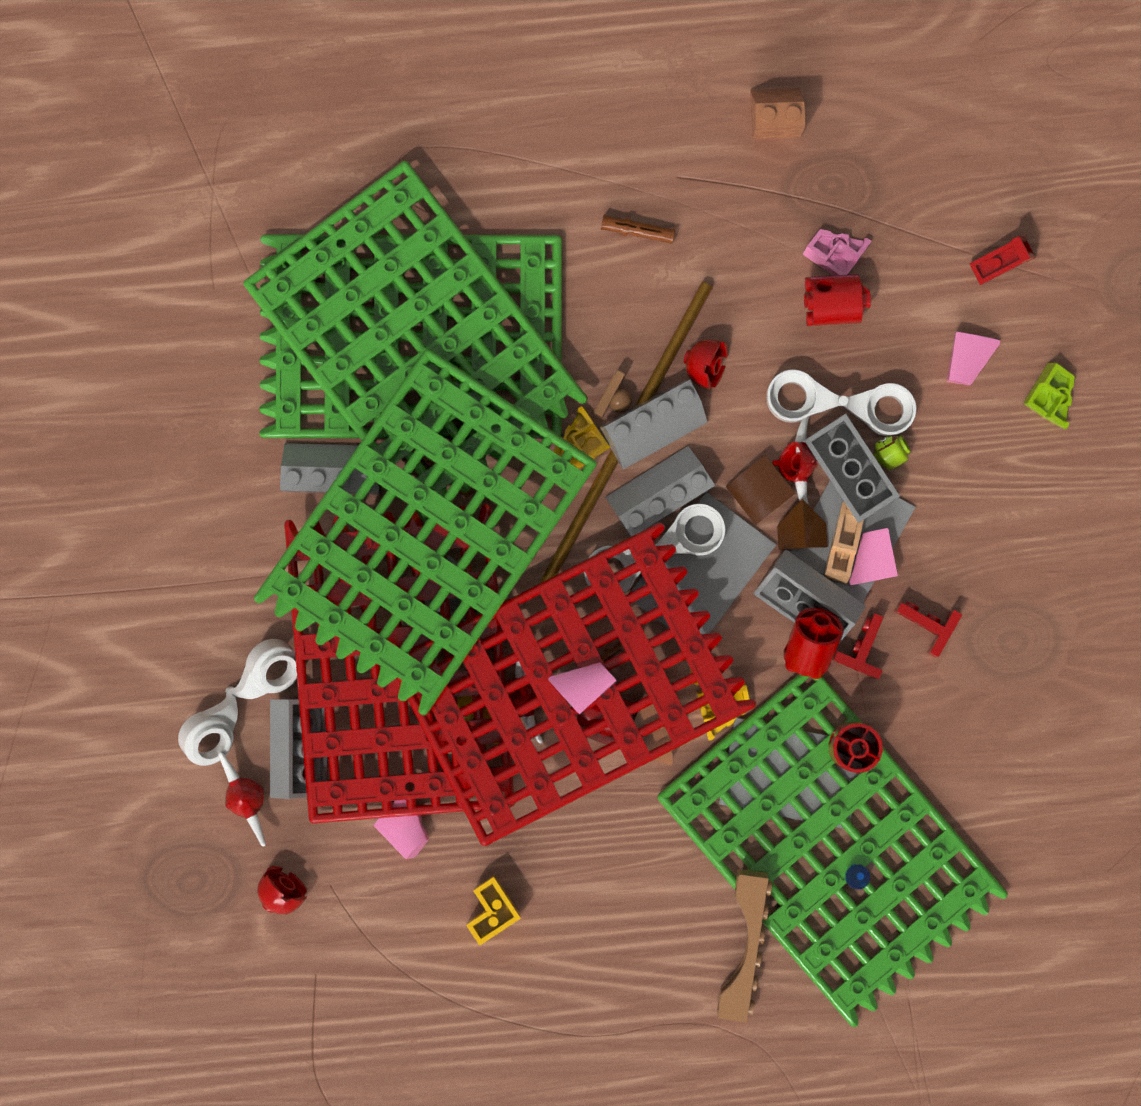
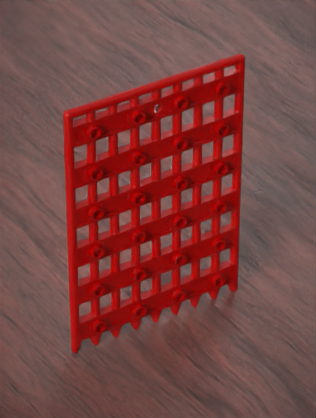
(367, 691)
(561, 717)

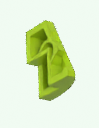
(1052, 394)

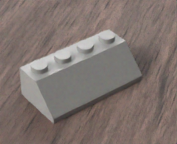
(655, 423)
(316, 466)
(852, 468)
(660, 491)
(797, 586)
(286, 749)

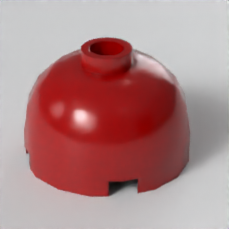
(705, 362)
(280, 892)

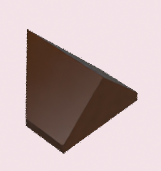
(802, 529)

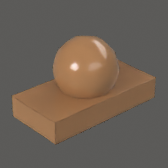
(614, 397)

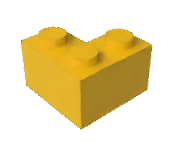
(498, 912)

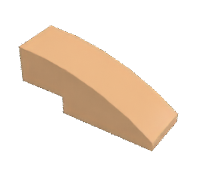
(843, 546)

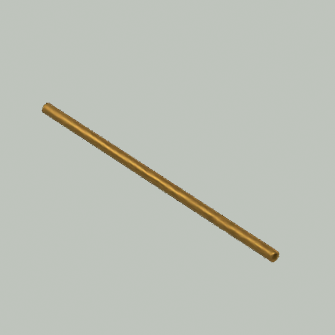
(611, 460)

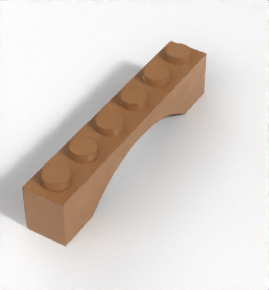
(735, 994)

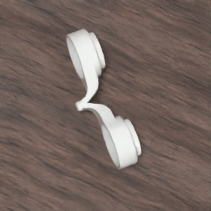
(860, 405)
(676, 536)
(224, 715)

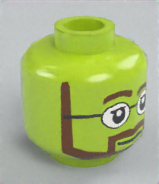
(891, 451)

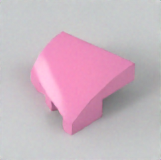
(835, 252)
(969, 357)
(874, 558)
(583, 685)
(403, 832)

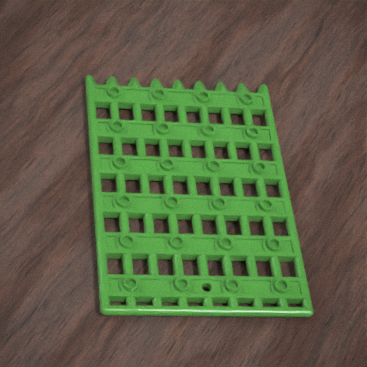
(532, 290)
(401, 320)
(419, 496)
(867, 848)

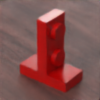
(1002, 260)
(931, 624)
(861, 649)

